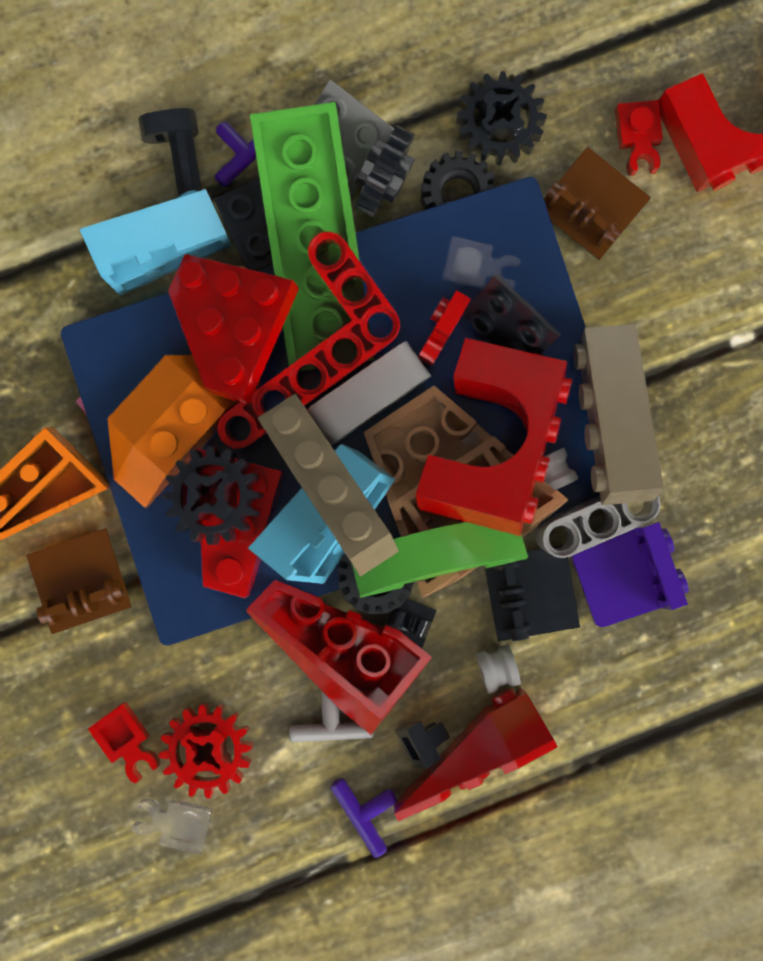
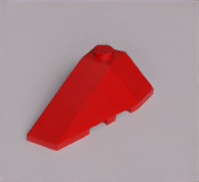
(348, 658)
(499, 737)

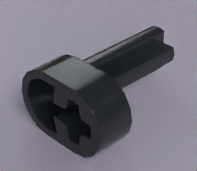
(178, 128)

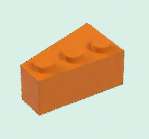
(44, 481)

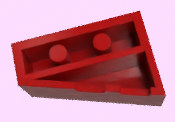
(231, 565)

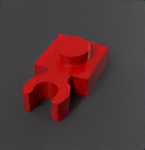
(639, 129)
(446, 316)
(120, 736)

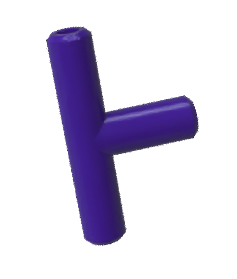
(244, 155)
(362, 814)

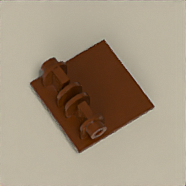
(594, 203)
(78, 581)

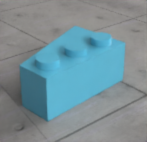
(154, 240)
(298, 539)

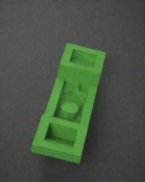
(441, 553)

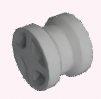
(558, 471)
(498, 668)

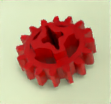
(218, 761)

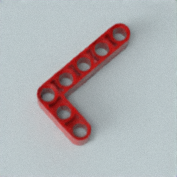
(321, 356)

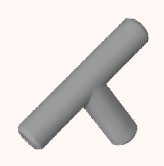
(330, 729)

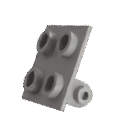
(358, 129)

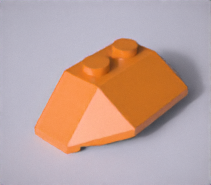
(161, 425)

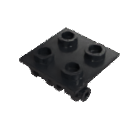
(246, 221)
(509, 319)
(532, 596)

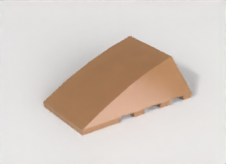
(441, 429)

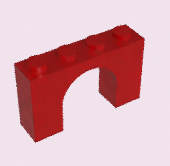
(705, 138)
(501, 493)

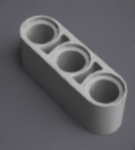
(369, 393)
(579, 534)

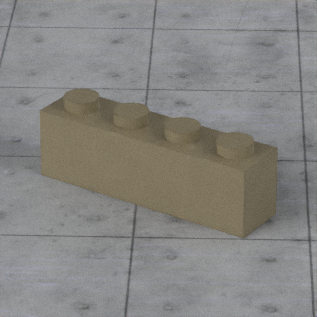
(618, 415)
(328, 485)

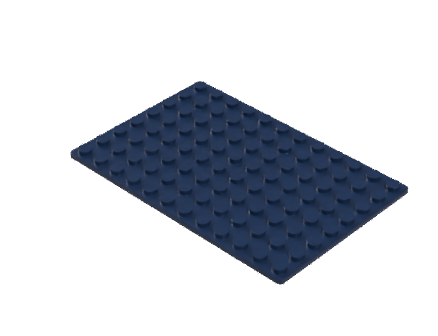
(407, 265)

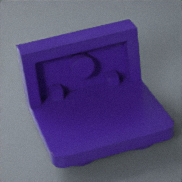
(631, 575)

